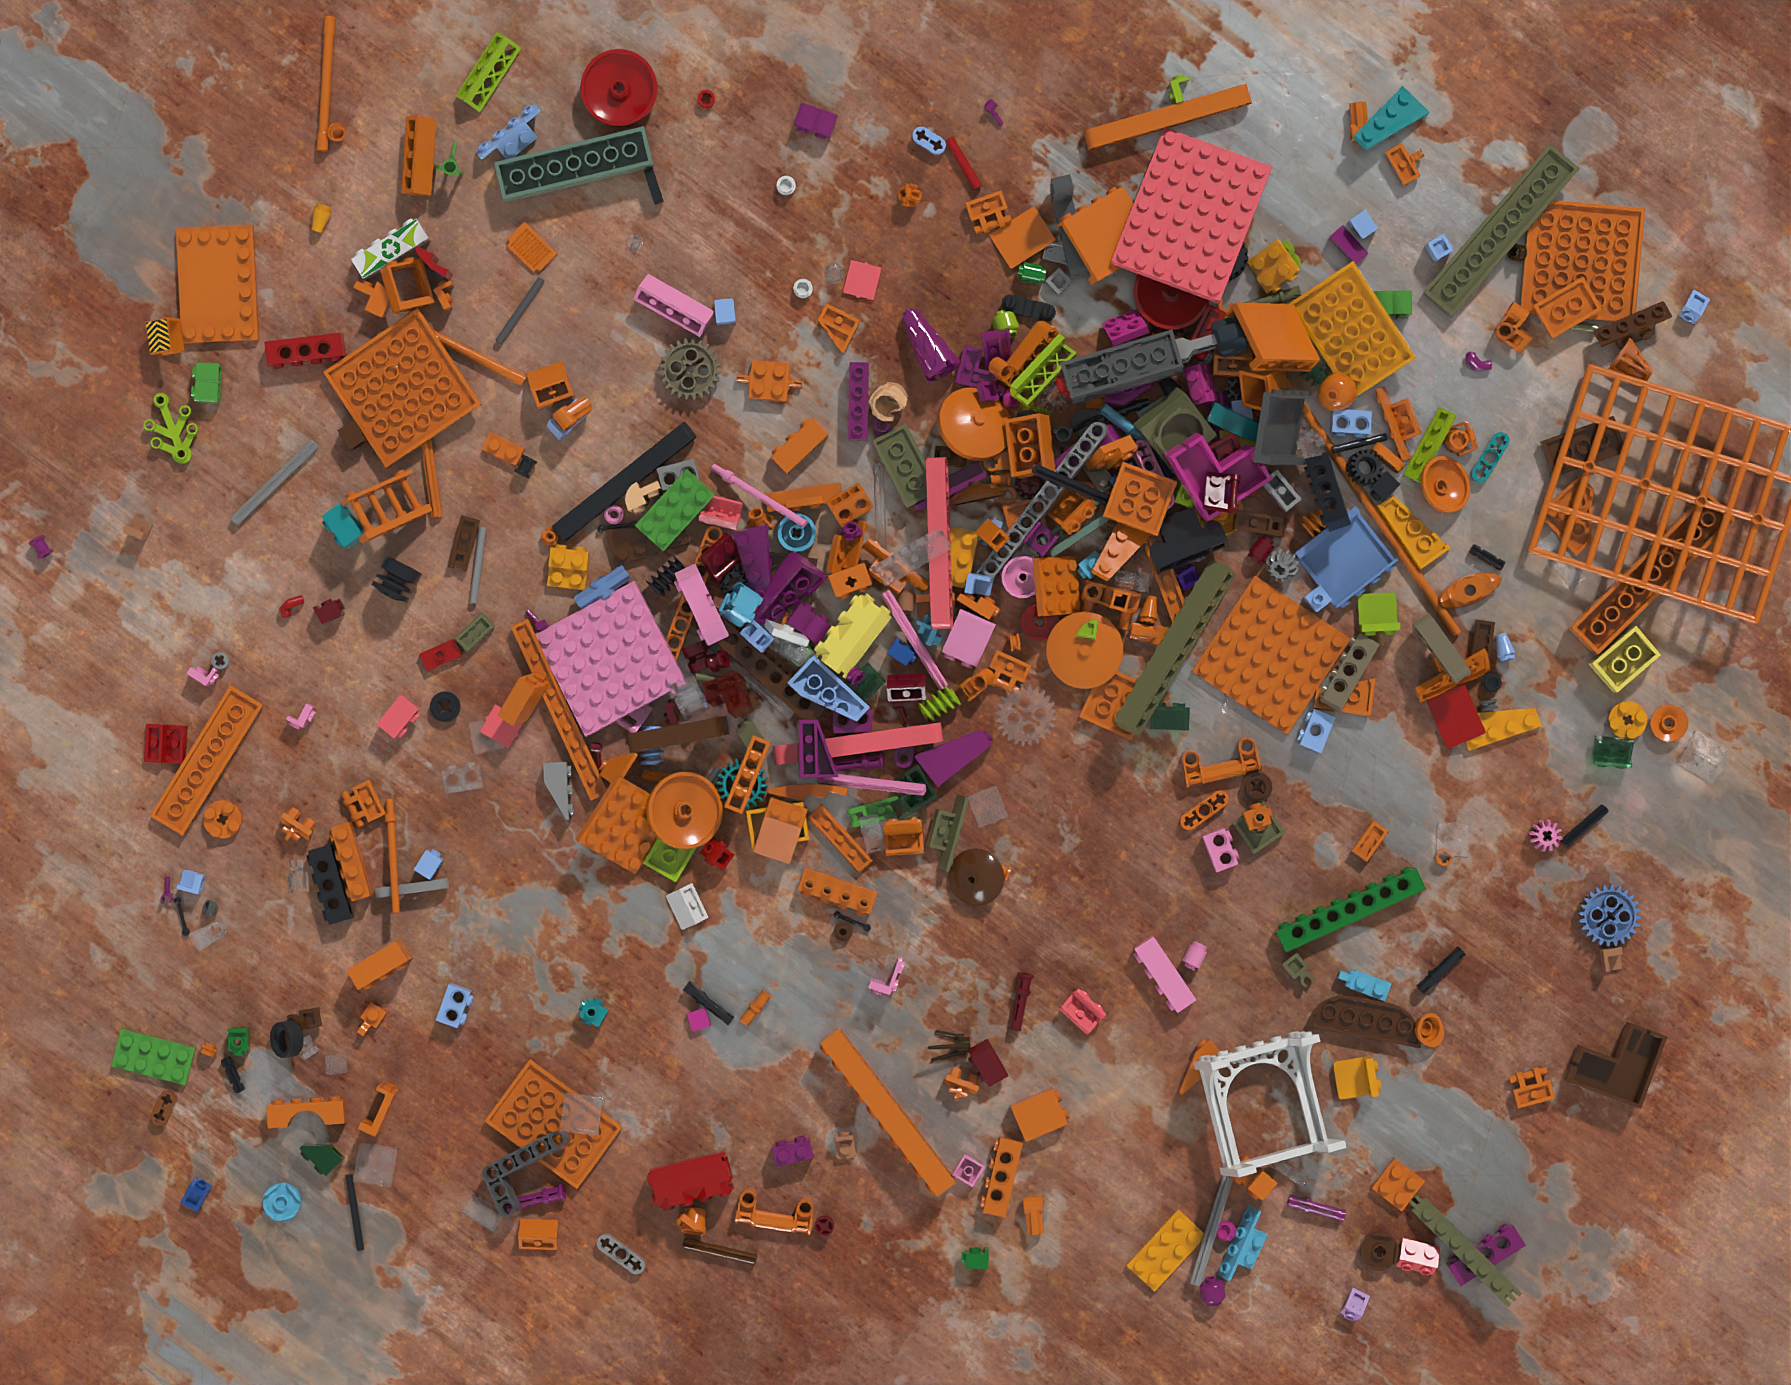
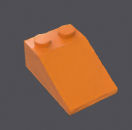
(780, 830)

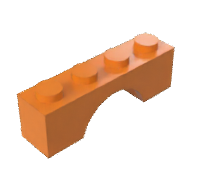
(331, 1111)

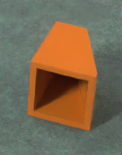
(1255, 383)

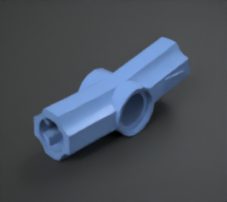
(602, 587)

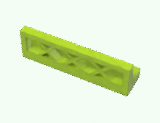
(485, 69)
(1037, 366)

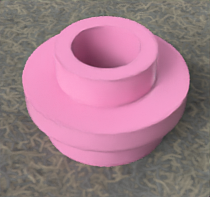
(607, 514)

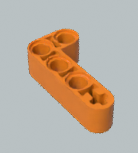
(1025, 354)

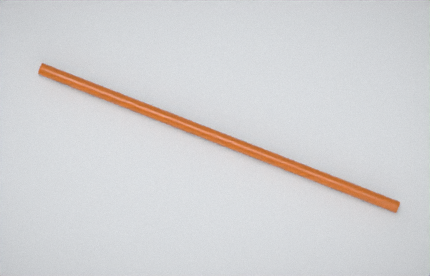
(1381, 522)

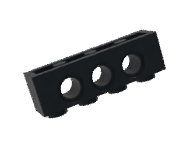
(1339, 516)
(344, 910)

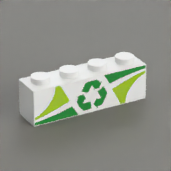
(392, 248)

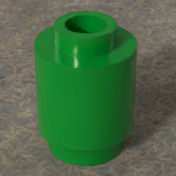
(1031, 273)

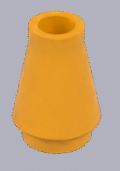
(320, 217)

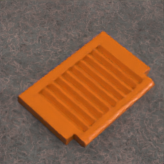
(530, 248)

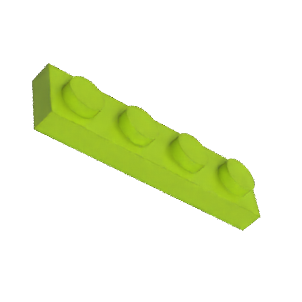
(1430, 443)

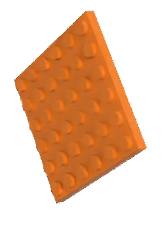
(1585, 242)
(402, 388)
(1271, 655)

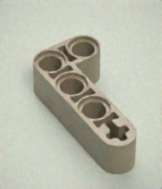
(1431, 634)

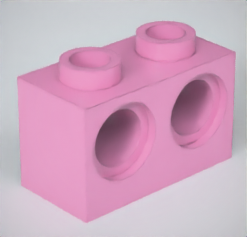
(1216, 851)

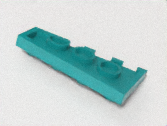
(1392, 117)

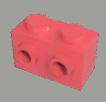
(399, 716)

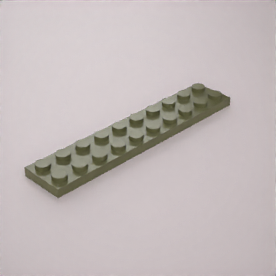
(1501, 230)

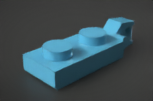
(1365, 984)

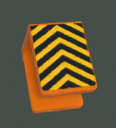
(165, 336)

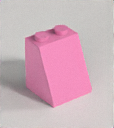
(968, 639)

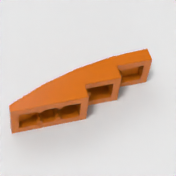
(800, 791)

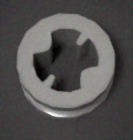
(226, 659)

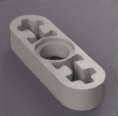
(606, 1249)

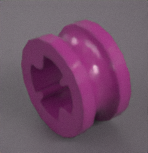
(855, 676)

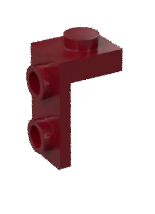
(670, 715)

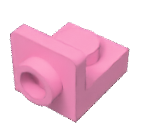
(200, 675)

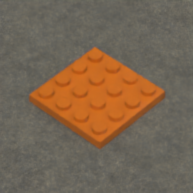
(620, 825)

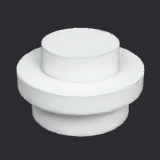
(786, 185)
(803, 288)

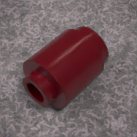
(1261, 549)

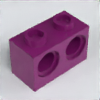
(852, 725)

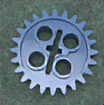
(1598, 901)

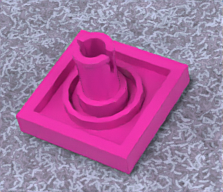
(1125, 327)

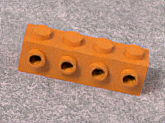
(418, 156)
(351, 860)
(838, 891)

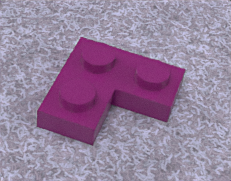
(968, 371)

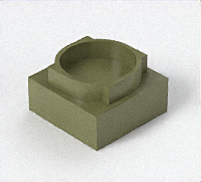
(1171, 423)

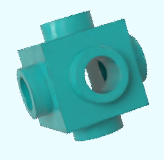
(600, 1011)

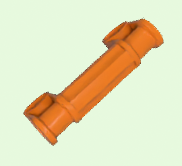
(1221, 770)
(747, 1213)

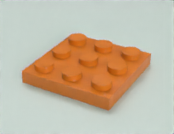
(1139, 499)
(1056, 585)
(1106, 701)

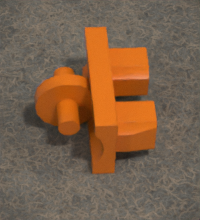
(305, 829)
(968, 1086)

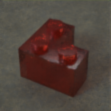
(729, 690)

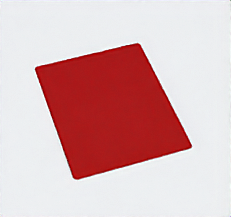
(1456, 716)

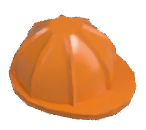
(1429, 1030)

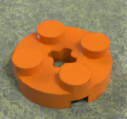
(215, 827)

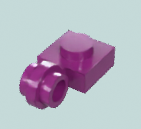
(990, 392)

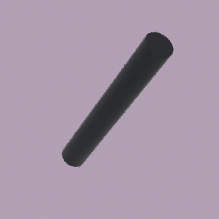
(1359, 443)

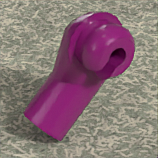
(1476, 364)

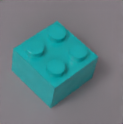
(343, 525)

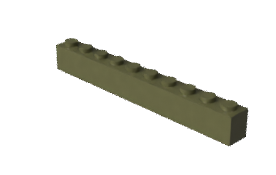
(1174, 647)

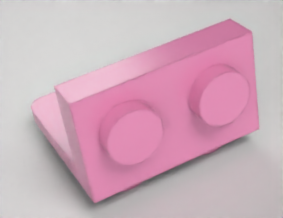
(878, 987)

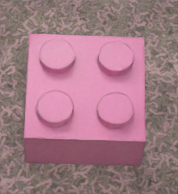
(968, 1170)

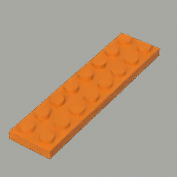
(206, 760)

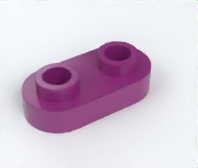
(908, 751)

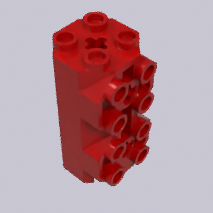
(691, 1179)

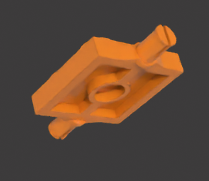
(769, 381)

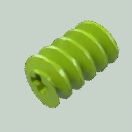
(938, 703)

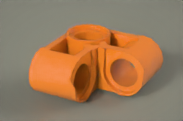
(1516, 337)

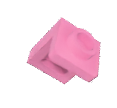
(307, 715)

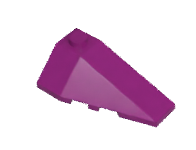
(791, 582)

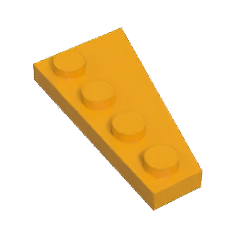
(1415, 537)
(1504, 725)

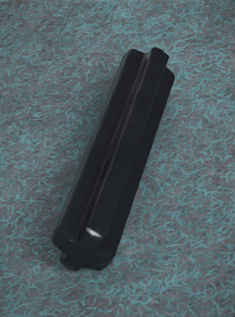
(1584, 825)

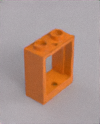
(426, 297)

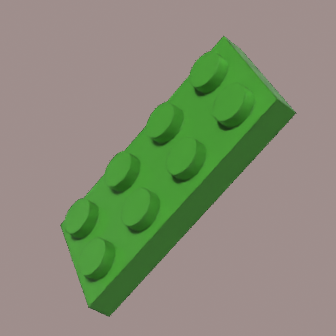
(674, 509)
(153, 1056)

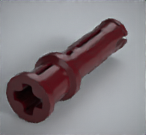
(1021, 991)

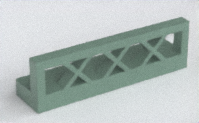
(1076, 536)

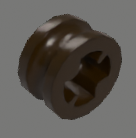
(1522, 253)

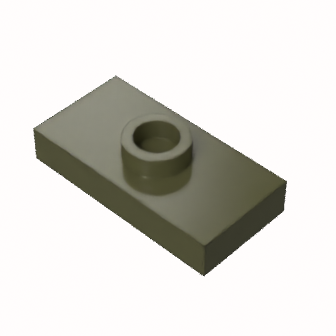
(474, 632)

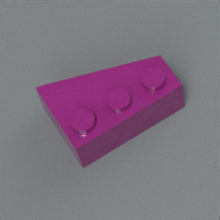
(813, 753)

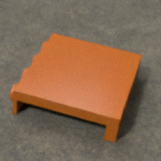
(1097, 231)
(1275, 337)

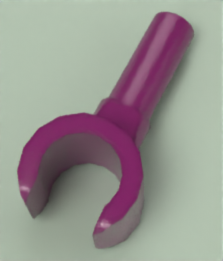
(990, 107)
(540, 625)
(167, 891)

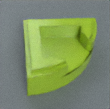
(1088, 630)

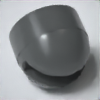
(209, 908)

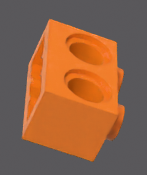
(847, 500)

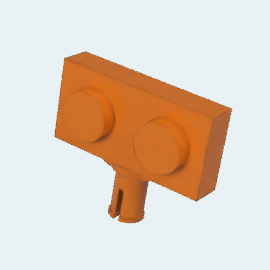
(1404, 163)

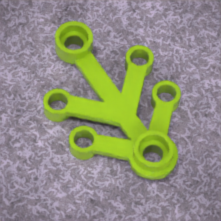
(173, 430)

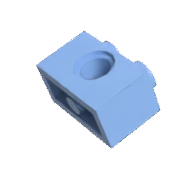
(1325, 724)

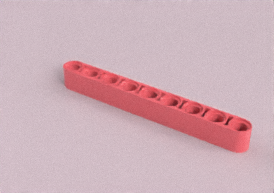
(939, 519)
(868, 742)

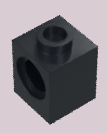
(1383, 487)

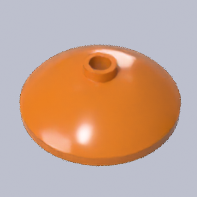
(1445, 484)

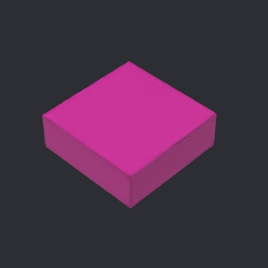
(698, 1019)

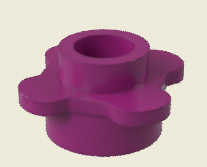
(879, 430)
(851, 531)

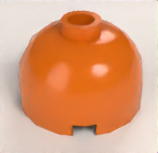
(1337, 392)

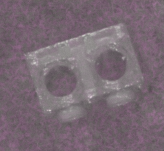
(463, 782)

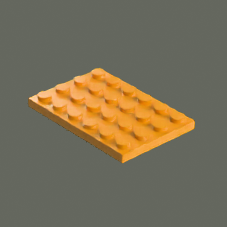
(1353, 328)

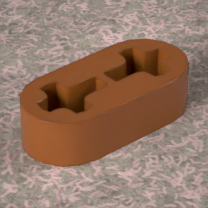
(160, 1106)

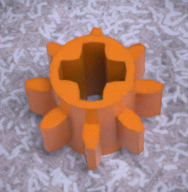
(909, 195)

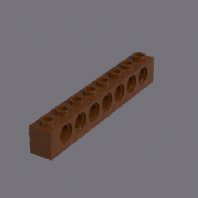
(764, 676)

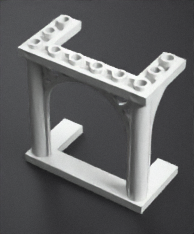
(1298, 1050)

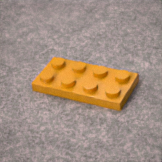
(1166, 1250)

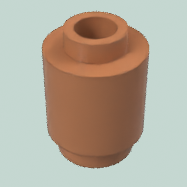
(906, 600)

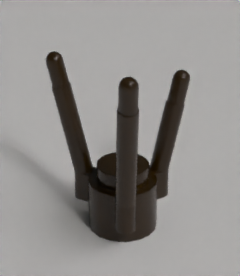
(960, 1045)

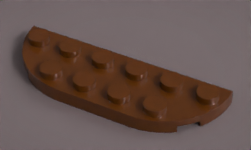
(1365, 1019)

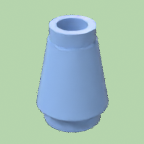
(1504, 648)

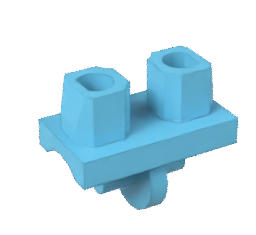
(927, 634)

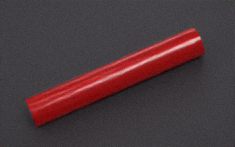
(963, 163)

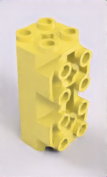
(853, 634)

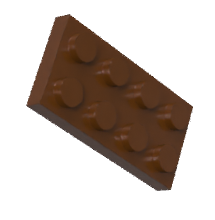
(1581, 445)

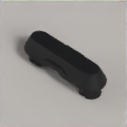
(1028, 307)

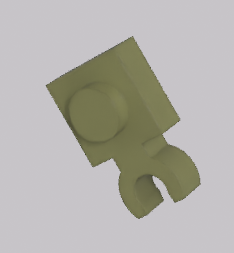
(1296, 967)

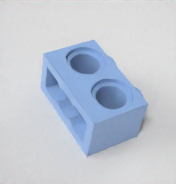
(1350, 418)
(450, 1003)

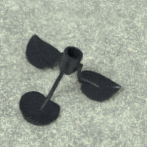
(1080, 421)

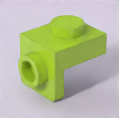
(1175, 92)

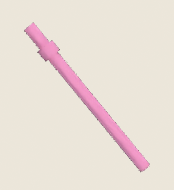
(730, 477)

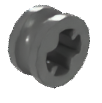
(1488, 705)

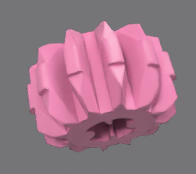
(1546, 843)

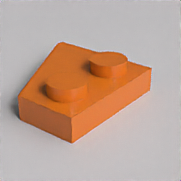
(838, 326)
(1631, 362)

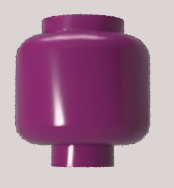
(1212, 1291)

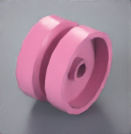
(1011, 578)

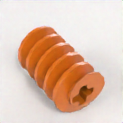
(1313, 522)

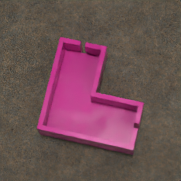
(1196, 458)

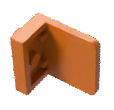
(903, 836)

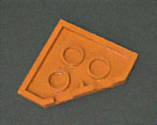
(1557, 521)

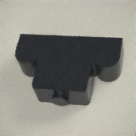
(1185, 540)

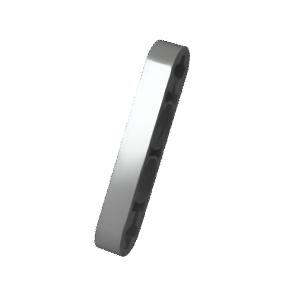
(413, 887)

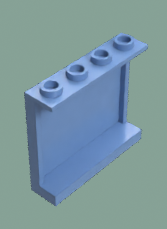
(1346, 559)

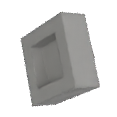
(1058, 281)

